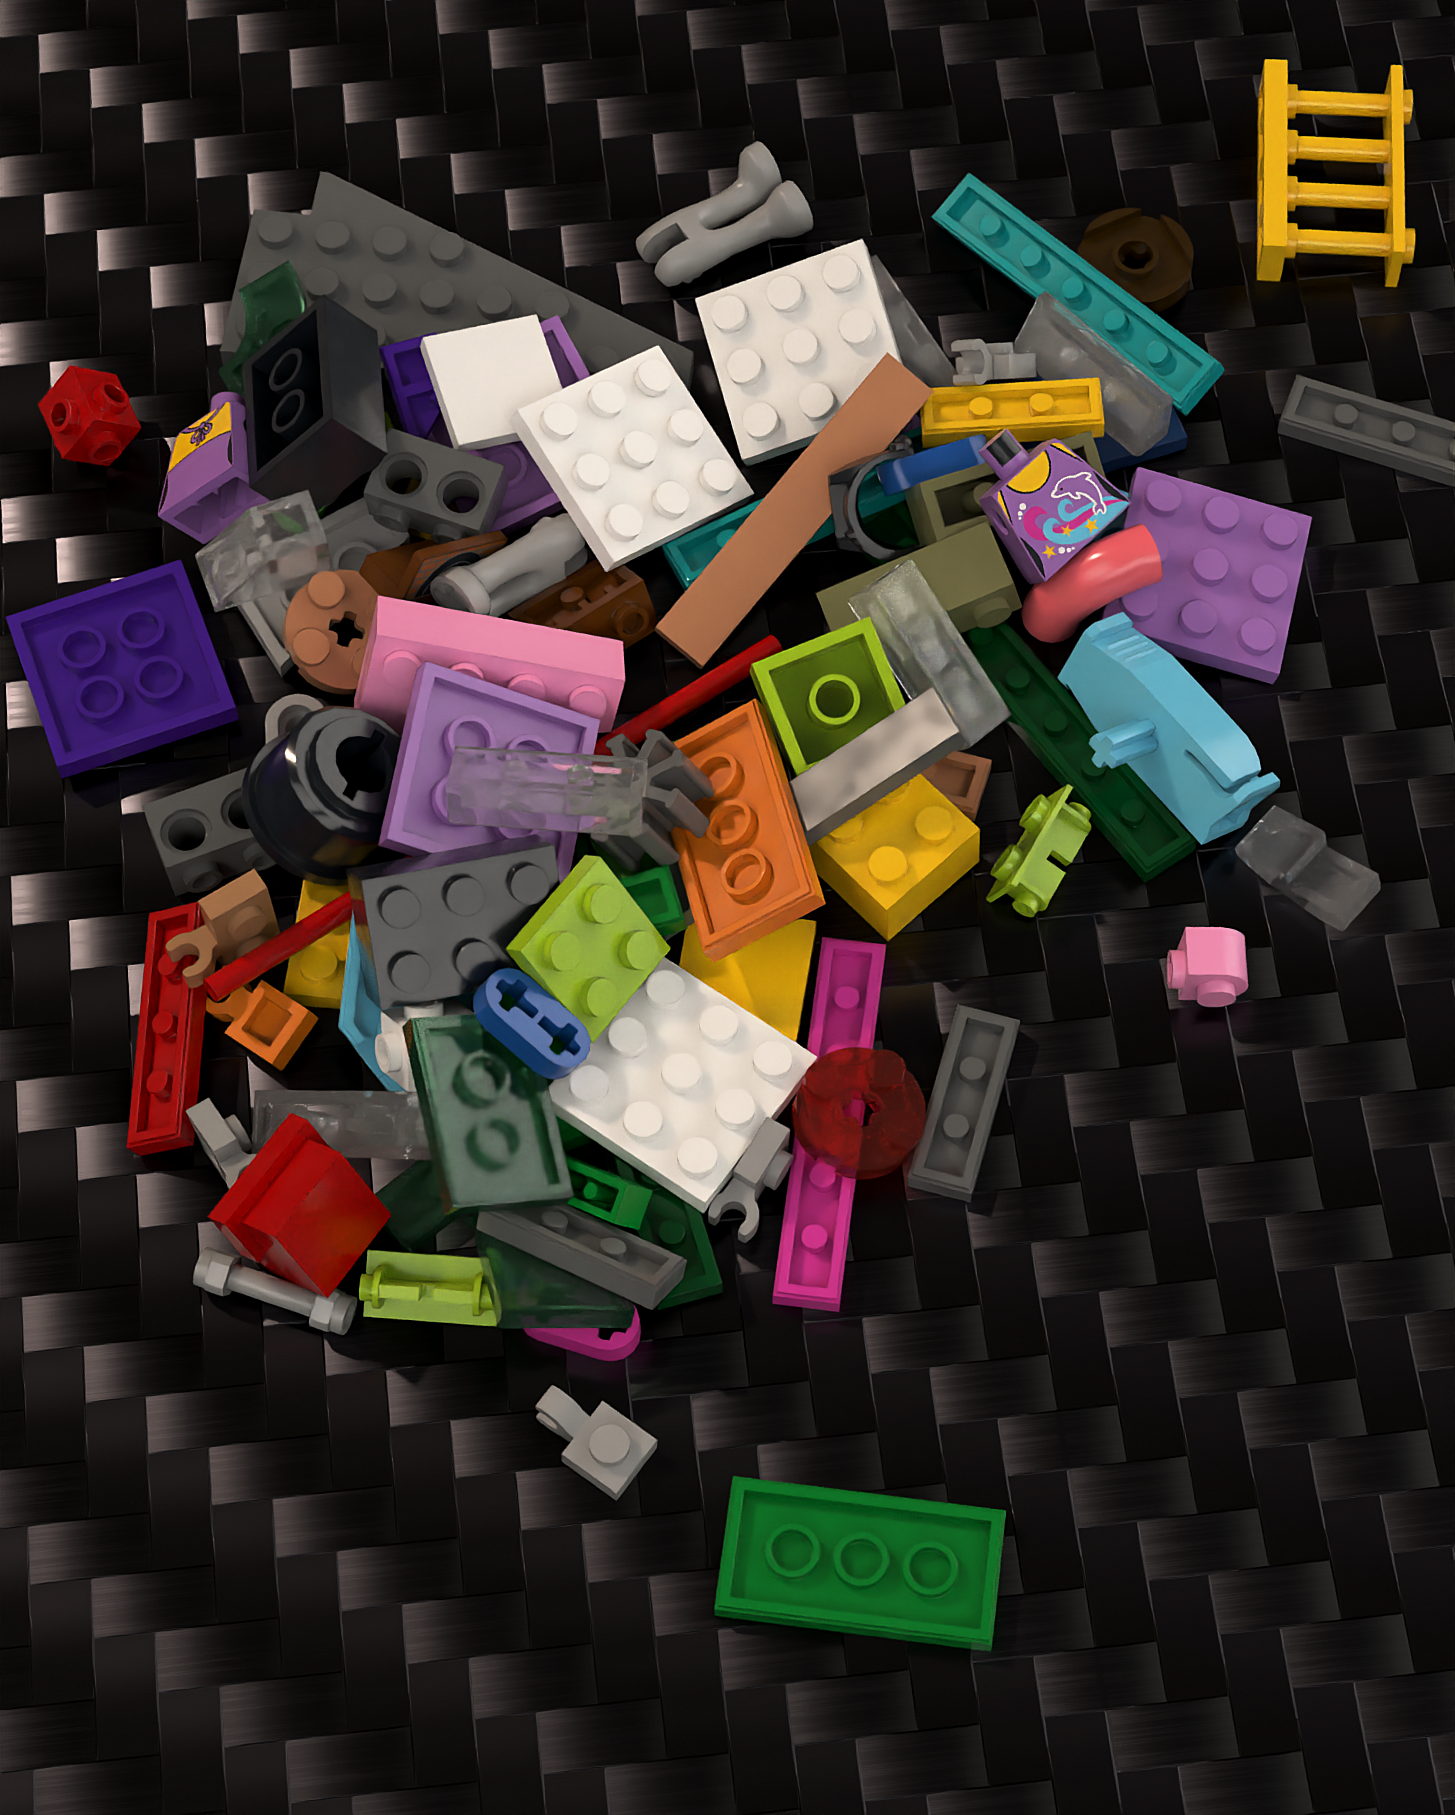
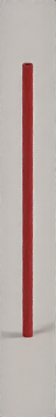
(340, 910)

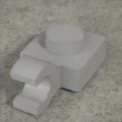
(990, 362)
(222, 1140)
(760, 1166)
(602, 1446)

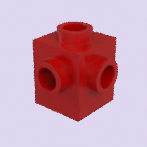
(89, 416)

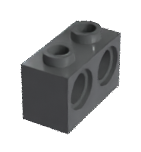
(443, 477)
(206, 815)

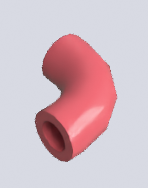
(1090, 581)

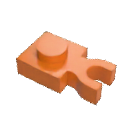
(264, 1022)

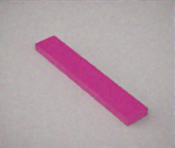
(818, 1198)

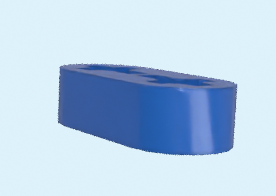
(929, 464)
(531, 1023)

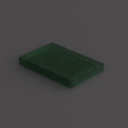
(484, 1119)

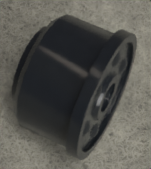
(323, 793)

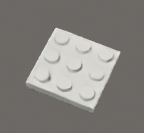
(795, 346)
(631, 457)
(681, 1083)

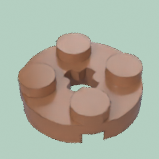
(307, 634)

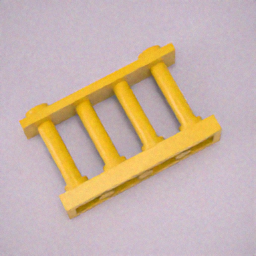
(1282, 193)

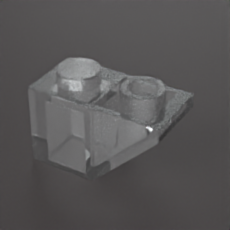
(265, 552)

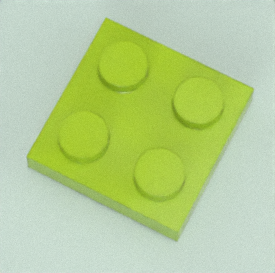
(589, 945)

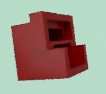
(301, 1209)

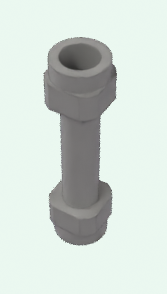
(223, 1273)

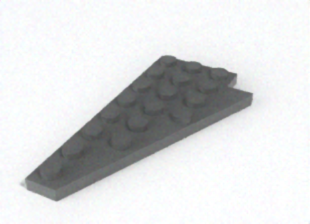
(422, 279)

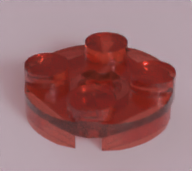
(840, 1141)

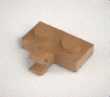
(235, 922)

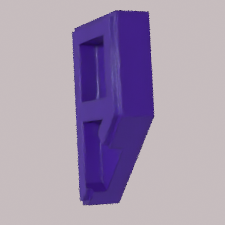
(411, 386)

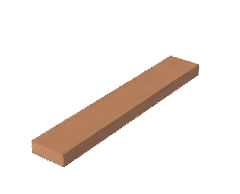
(790, 513)

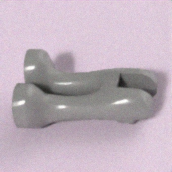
(688, 245)
(515, 572)

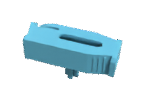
(1165, 729)

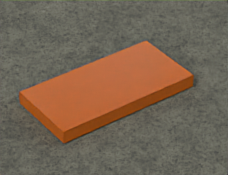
(754, 859)

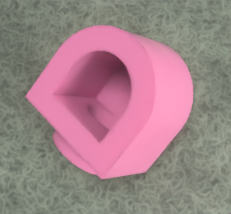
(1209, 966)

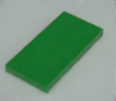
(861, 1563)

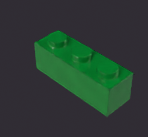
(607, 1194)

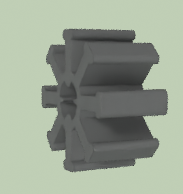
(669, 798)

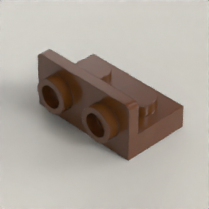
(594, 604)

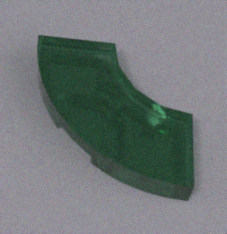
(270, 306)

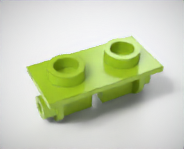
(1049, 830)
(426, 1288)

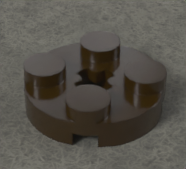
(1161, 243)

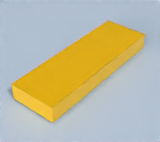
(1025, 408)

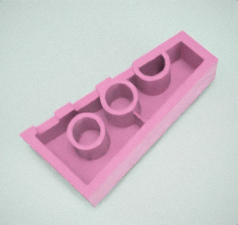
(535, 660)

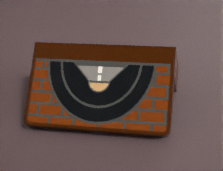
(411, 568)

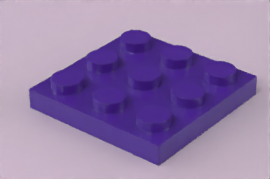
(121, 668)

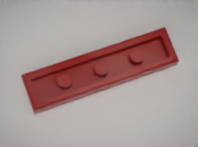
(167, 1040)

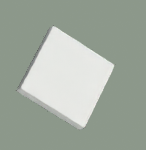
(487, 376)

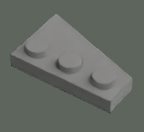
(350, 538)

